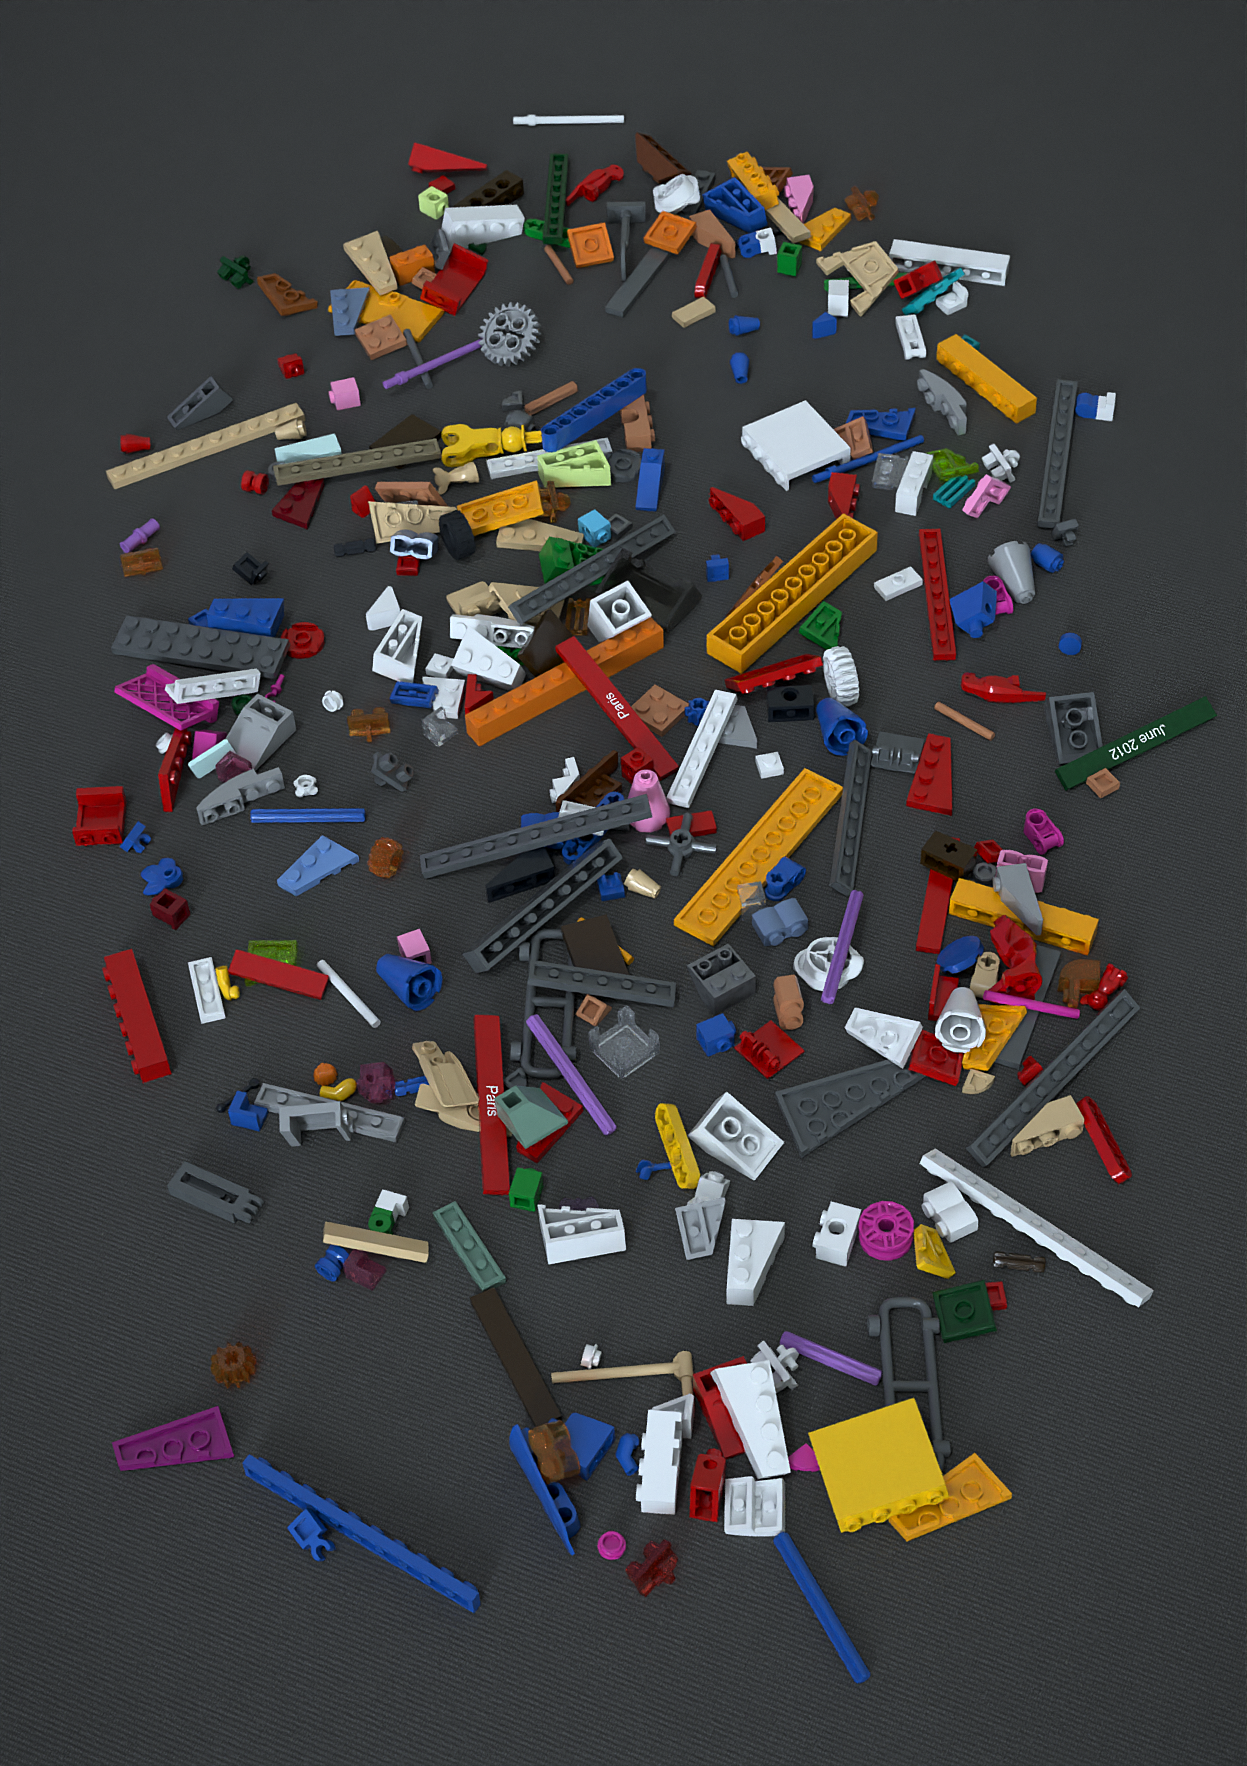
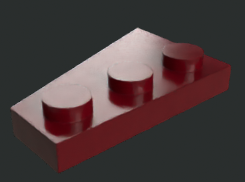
(299, 503)

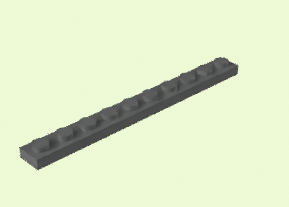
(1057, 454)
(589, 570)
(535, 836)
(1052, 1078)

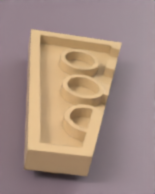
(392, 517)

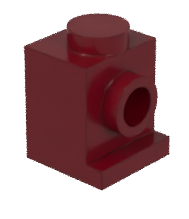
(170, 908)

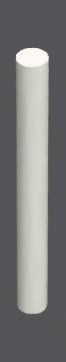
(349, 994)

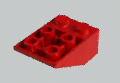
(716, 1412)

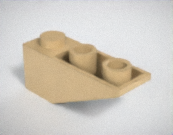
(1051, 1124)

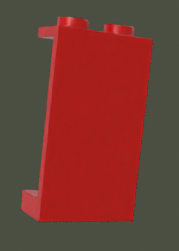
(455, 281)

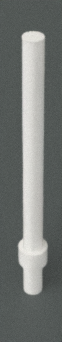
(532, 120)

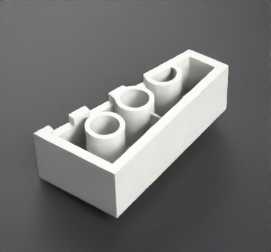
(481, 224)
(753, 1406)

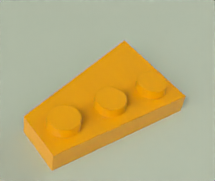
(1000, 1025)

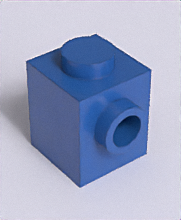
(715, 1034)

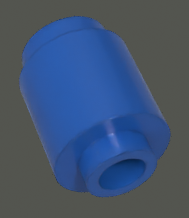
(1047, 557)

